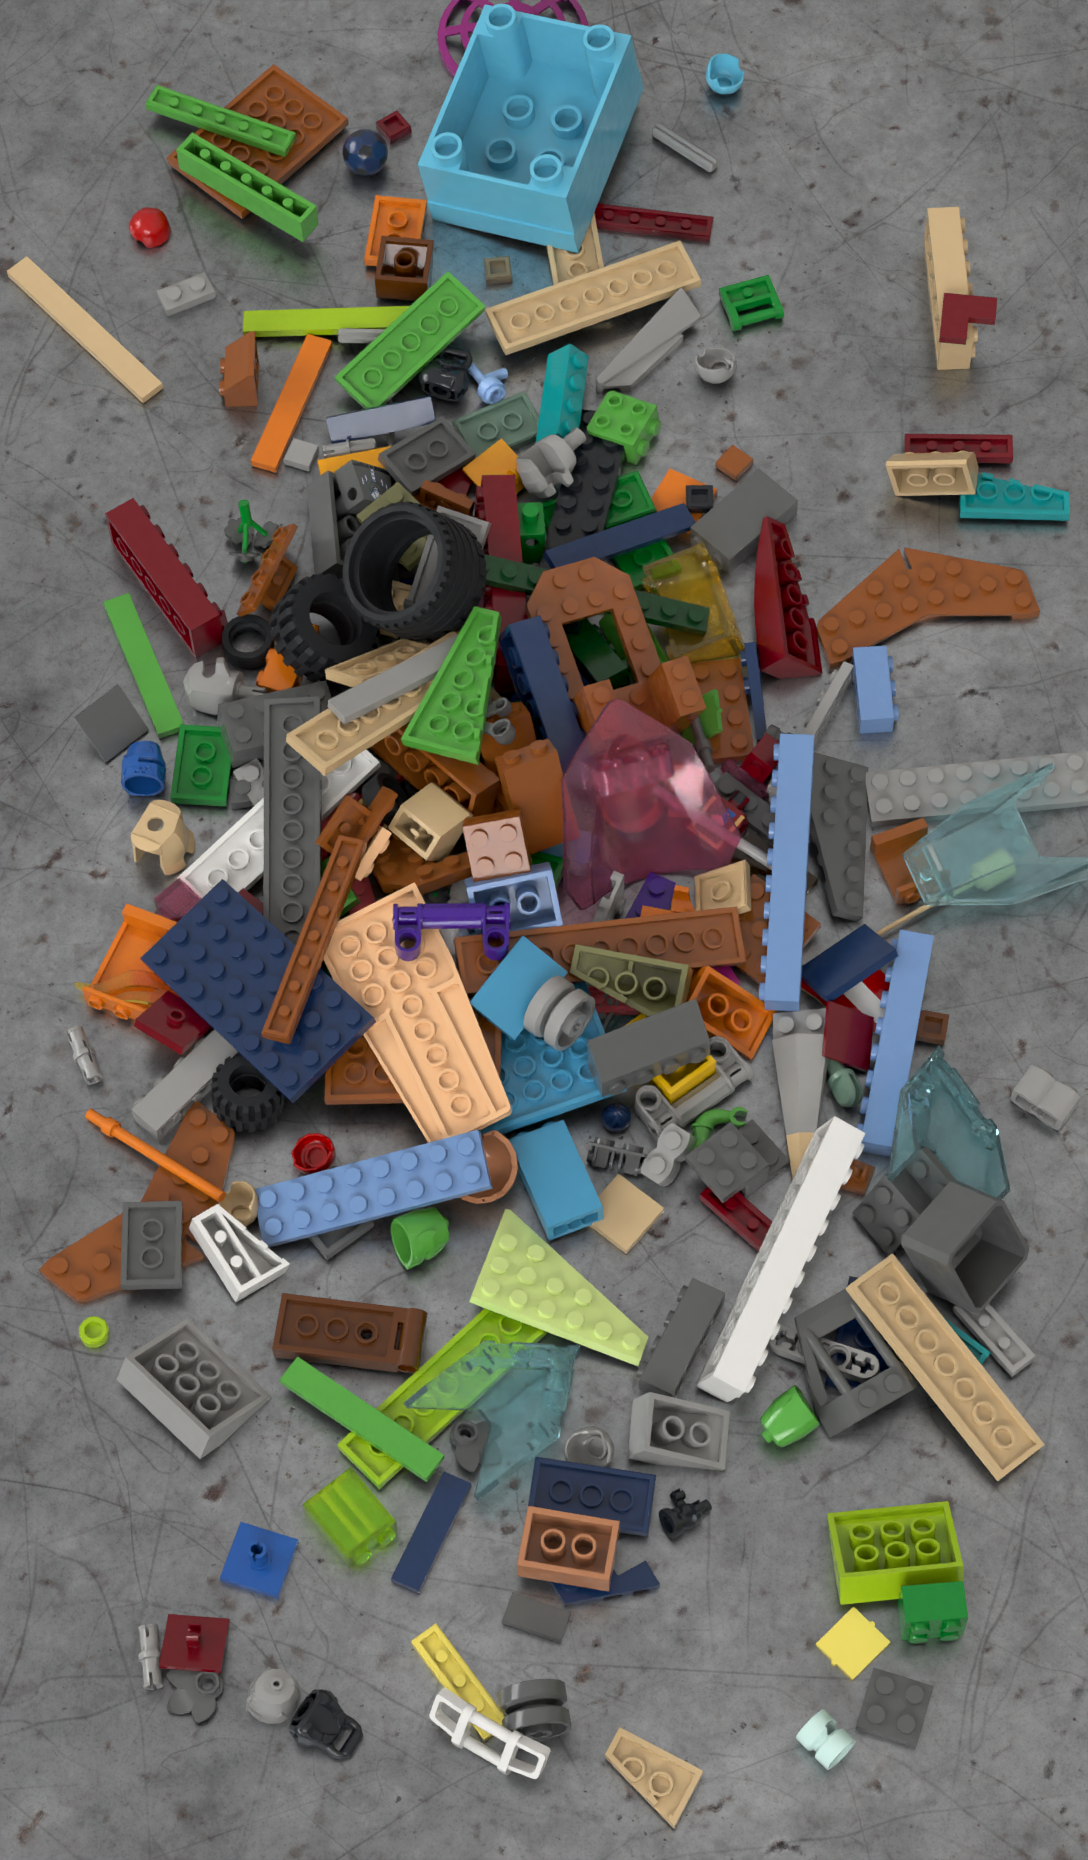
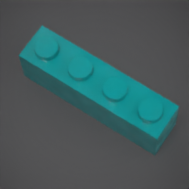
(562, 392)

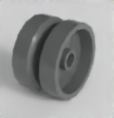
(535, 1708)

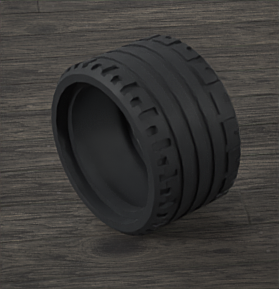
(373, 561)

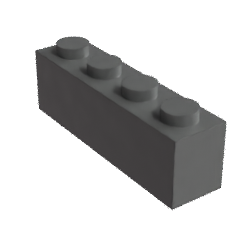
(682, 1339)

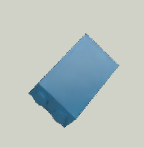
(556, 1180)

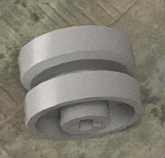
(559, 1013)

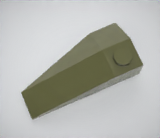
(635, 980)

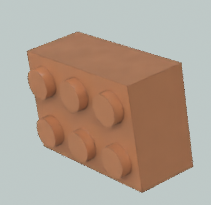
(568, 1548)

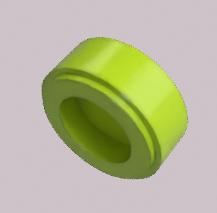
(94, 1332)

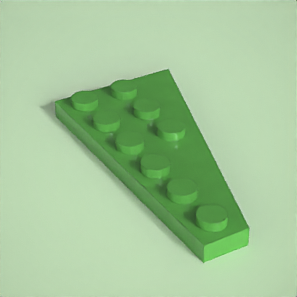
(456, 704)

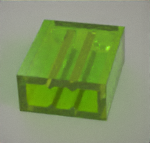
(350, 1518)

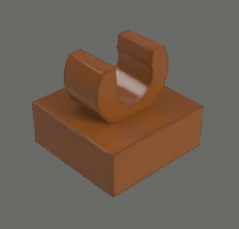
(860, 1177)

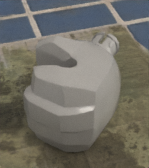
(549, 463)
(224, 686)

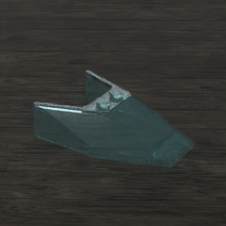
(988, 855)

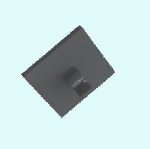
(111, 723)

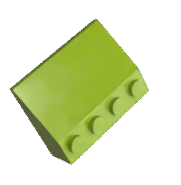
(893, 1548)

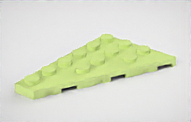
(541, 1289)

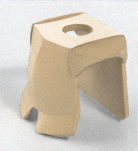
(169, 842)

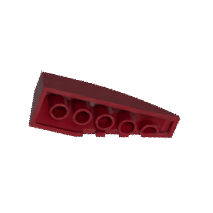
(783, 629)

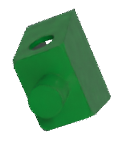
(531, 527)

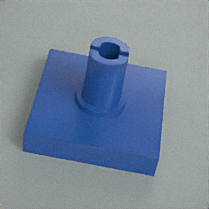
(259, 1560)

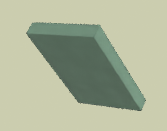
(509, 419)

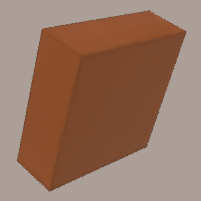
(734, 462)

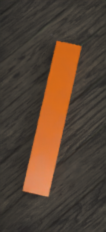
(291, 403)

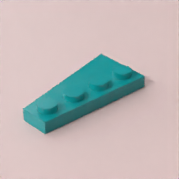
(1013, 500)

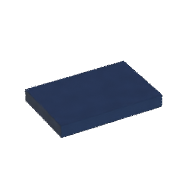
(847, 963)

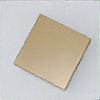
(724, 888)
(626, 1213)

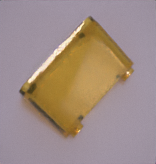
(696, 580)

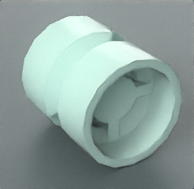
(825, 1739)

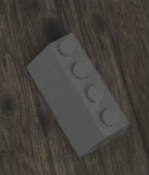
(330, 525)
(648, 1048)

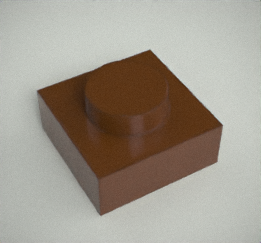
(932, 1027)

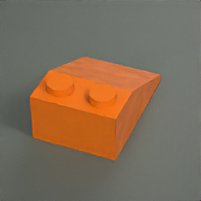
(730, 1011)

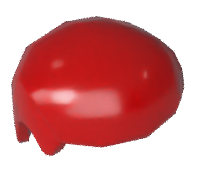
(150, 227)
(313, 1153)

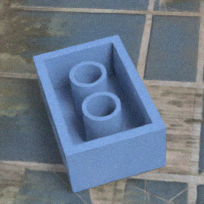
(530, 897)

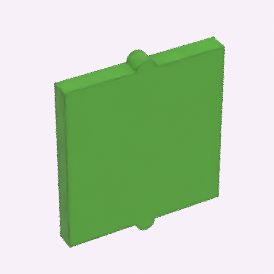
(709, 718)

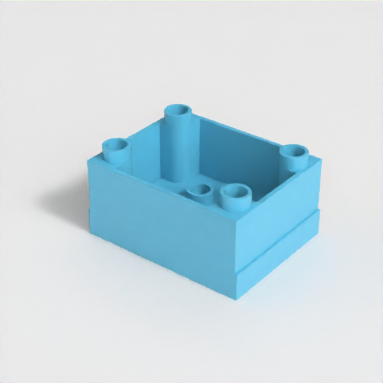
(531, 127)

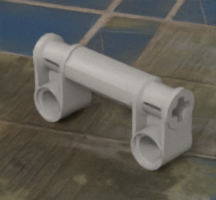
(730, 1072)

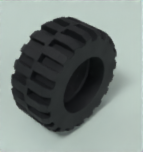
(301, 643)

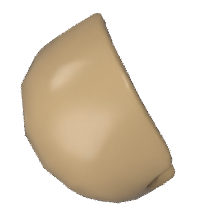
(241, 1202)

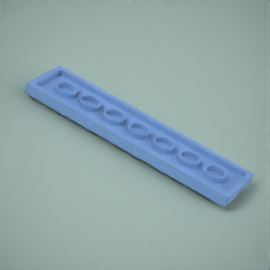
(373, 1188)

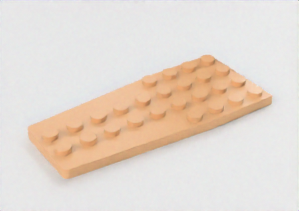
(423, 1020)

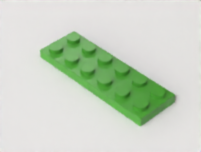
(410, 342)

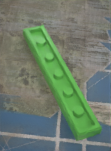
(220, 121)
(143, 665)
(362, 1419)

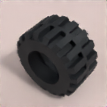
(242, 1110)

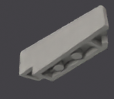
(650, 345)

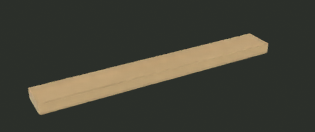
(85, 329)

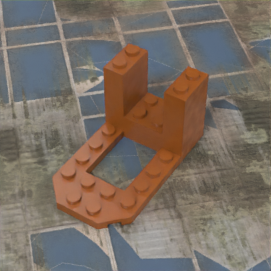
(592, 588)
(528, 780)

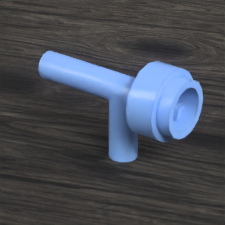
(490, 387)

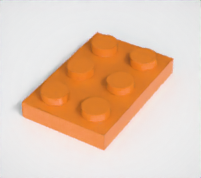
(395, 219)

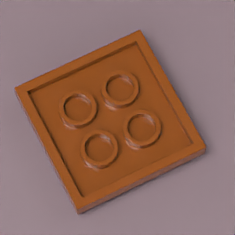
(752, 930)

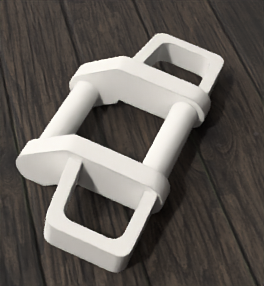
(461, 1736)

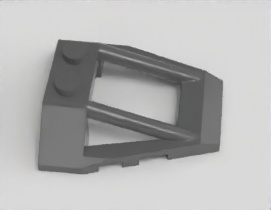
(867, 1397)

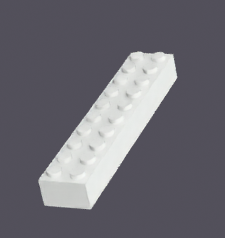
(781, 1260)

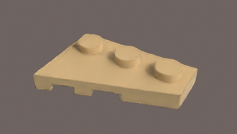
(656, 1774)

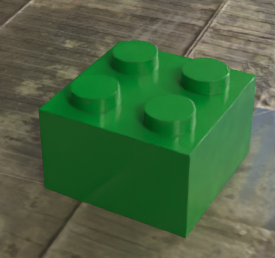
(932, 1611)

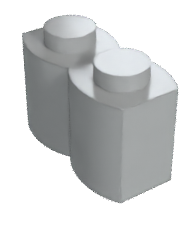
(1045, 1097)
(664, 1161)

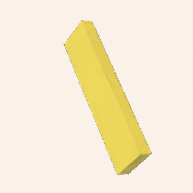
(455, 1674)

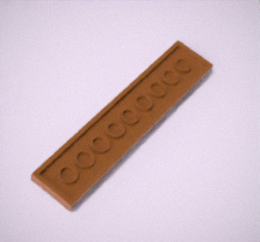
(686, 938)

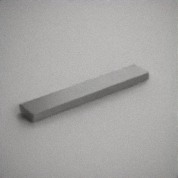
(390, 683)

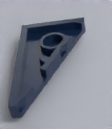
(754, 686)

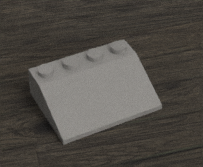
(192, 1387)

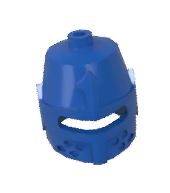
(143, 769)

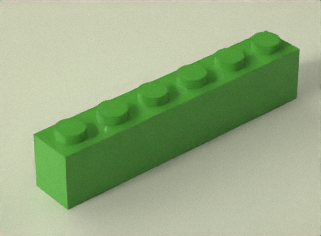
(247, 187)

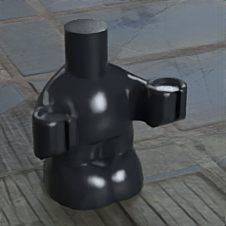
(684, 1514)

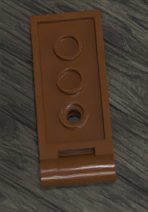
(333, 1333)

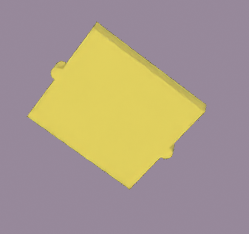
(852, 1643)

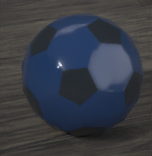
(365, 152)

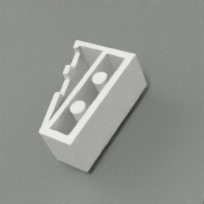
(235, 1253)

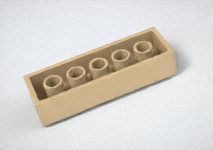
(948, 274)

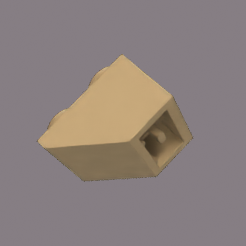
(430, 822)

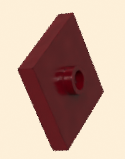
(172, 1023)

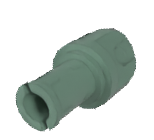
(844, 1084)

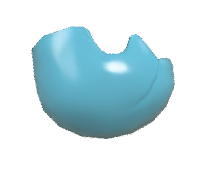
(724, 74)

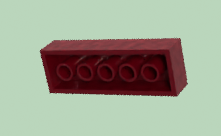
(165, 577)

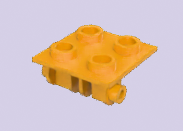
(496, 460)

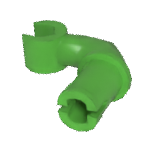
(706, 1121)

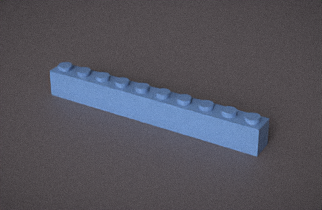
(789, 872)

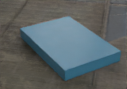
(513, 985)

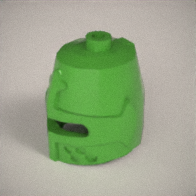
(419, 1235)
(788, 1418)

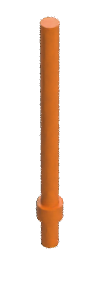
(113, 1129)

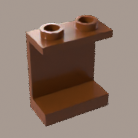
(888, 850)

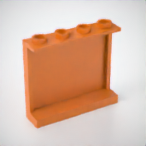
(134, 938)

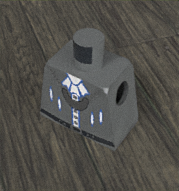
(361, 484)

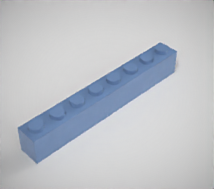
(896, 1041)

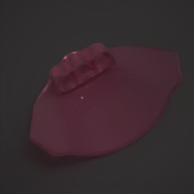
(638, 806)

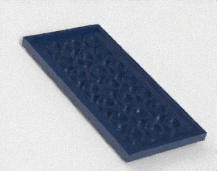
(228, 970)

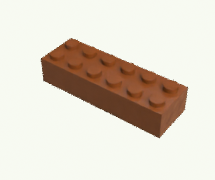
(466, 782)

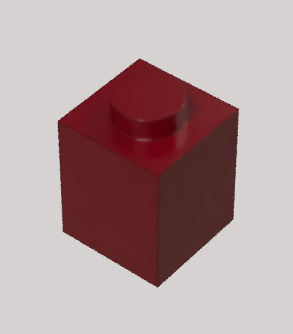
(761, 759)

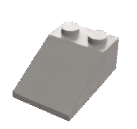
(678, 1433)

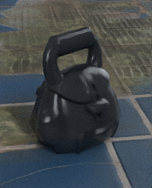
(445, 376)
(321, 1722)

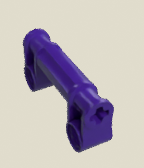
(410, 920)

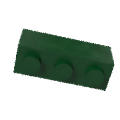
(597, 658)

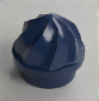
(616, 1117)

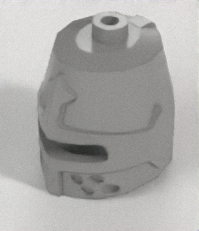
(273, 1696)

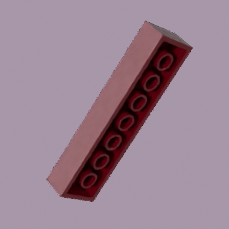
(498, 505)

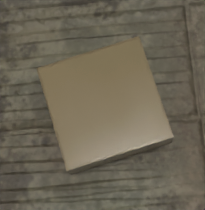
(498, 270)

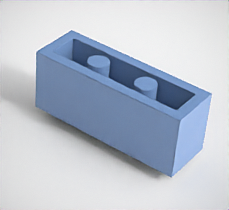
(874, 689)

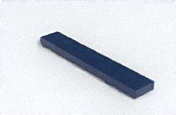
(623, 537)

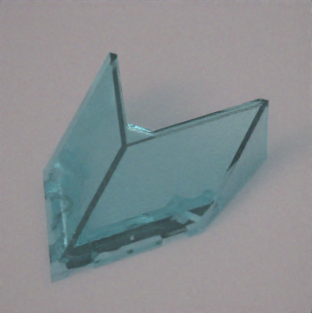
(943, 1114)
(517, 1392)

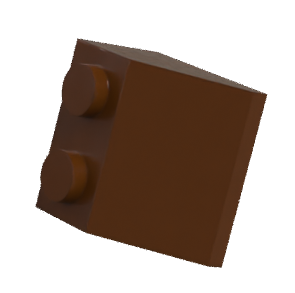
(404, 268)

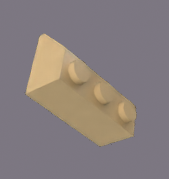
(933, 473)

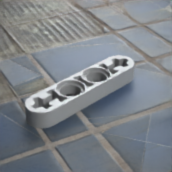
(831, 1347)

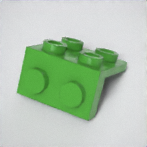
(626, 423)

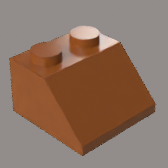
(240, 372)

